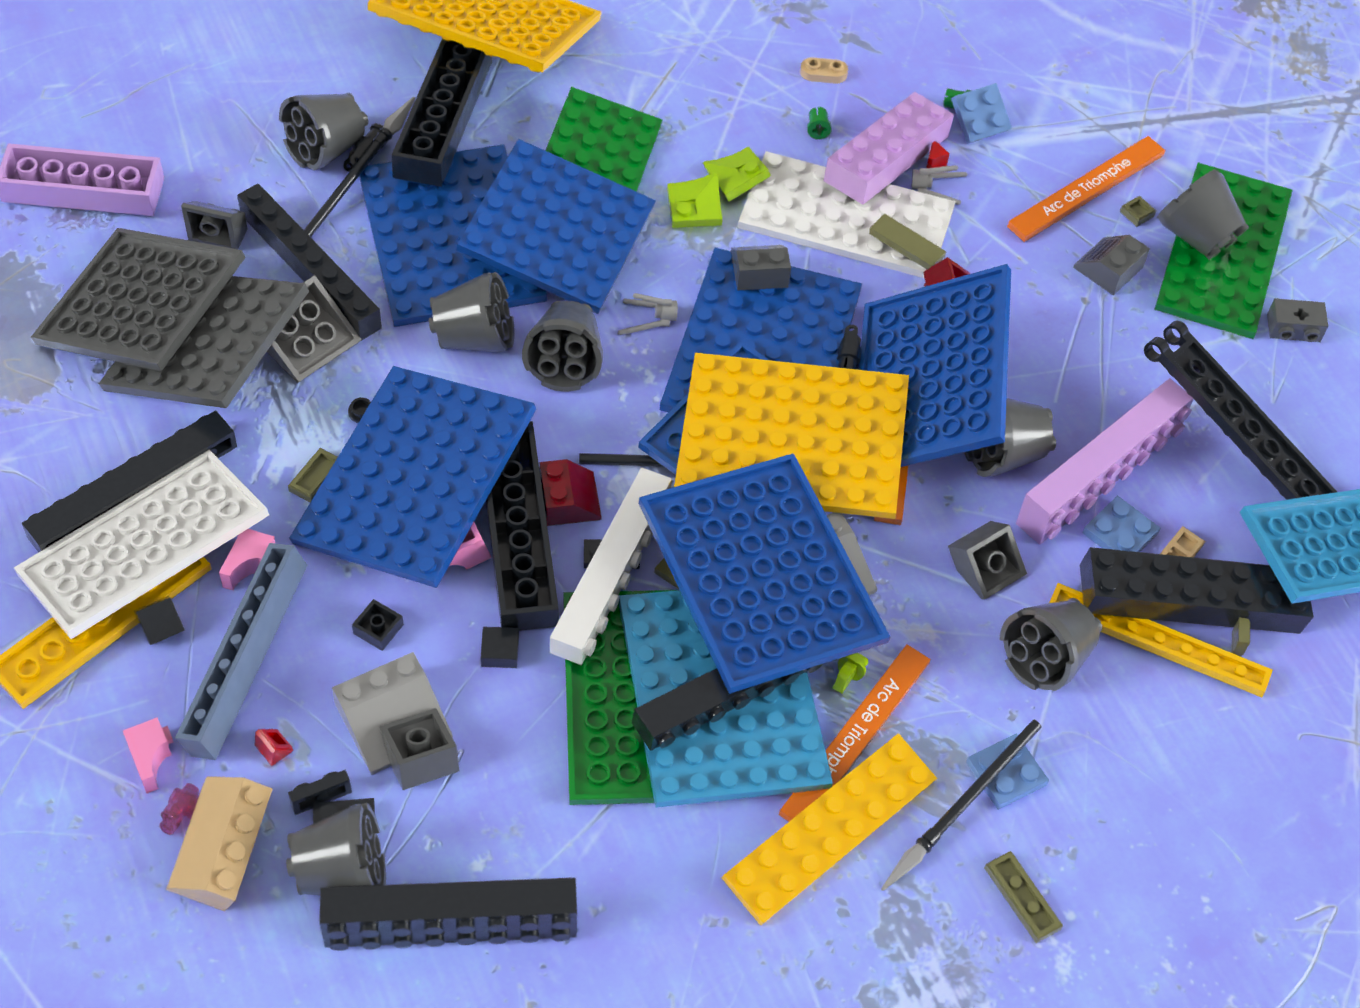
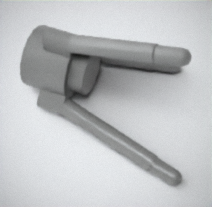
(923, 178)
(664, 309)

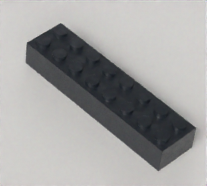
(440, 114)
(522, 542)
(1188, 590)
(448, 913)

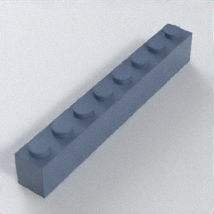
(241, 652)

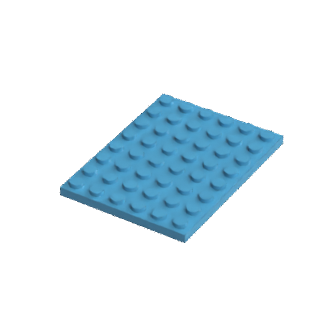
(750, 751)

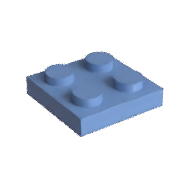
(981, 113)
(1121, 527)
(1016, 780)

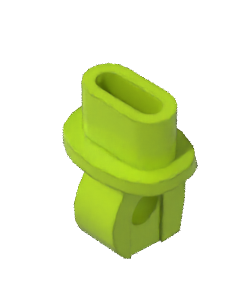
(850, 668)

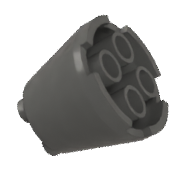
(321, 127)
(1205, 215)
(474, 316)
(564, 347)
(1026, 440)
(1049, 642)
(337, 852)

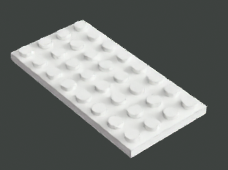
(811, 213)
(140, 543)

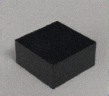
(159, 620)
(377, 624)
(499, 647)

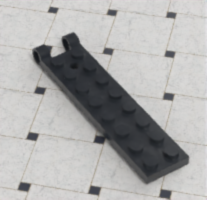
(1237, 414)

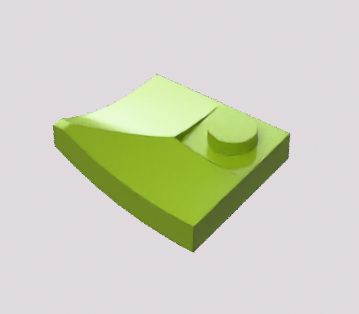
(738, 172)
(695, 202)

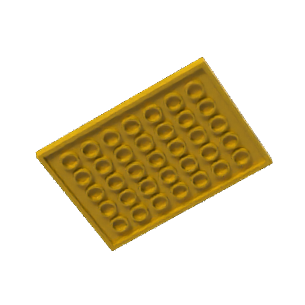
(515, 30)
(833, 419)

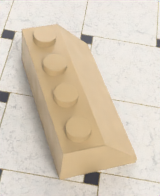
(219, 840)

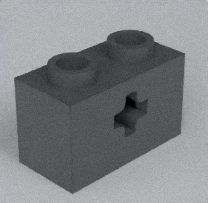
(1297, 320)

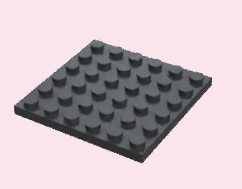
(138, 298)
(220, 347)

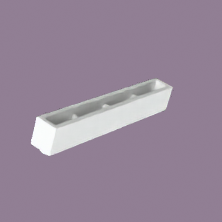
(606, 573)

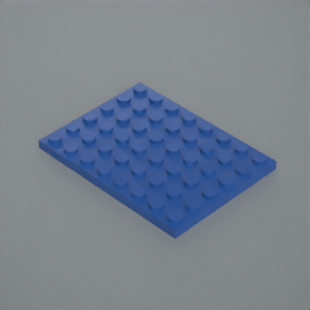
(419, 231)
(780, 323)
(956, 358)
(413, 475)
(762, 572)

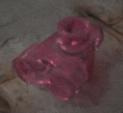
(180, 805)

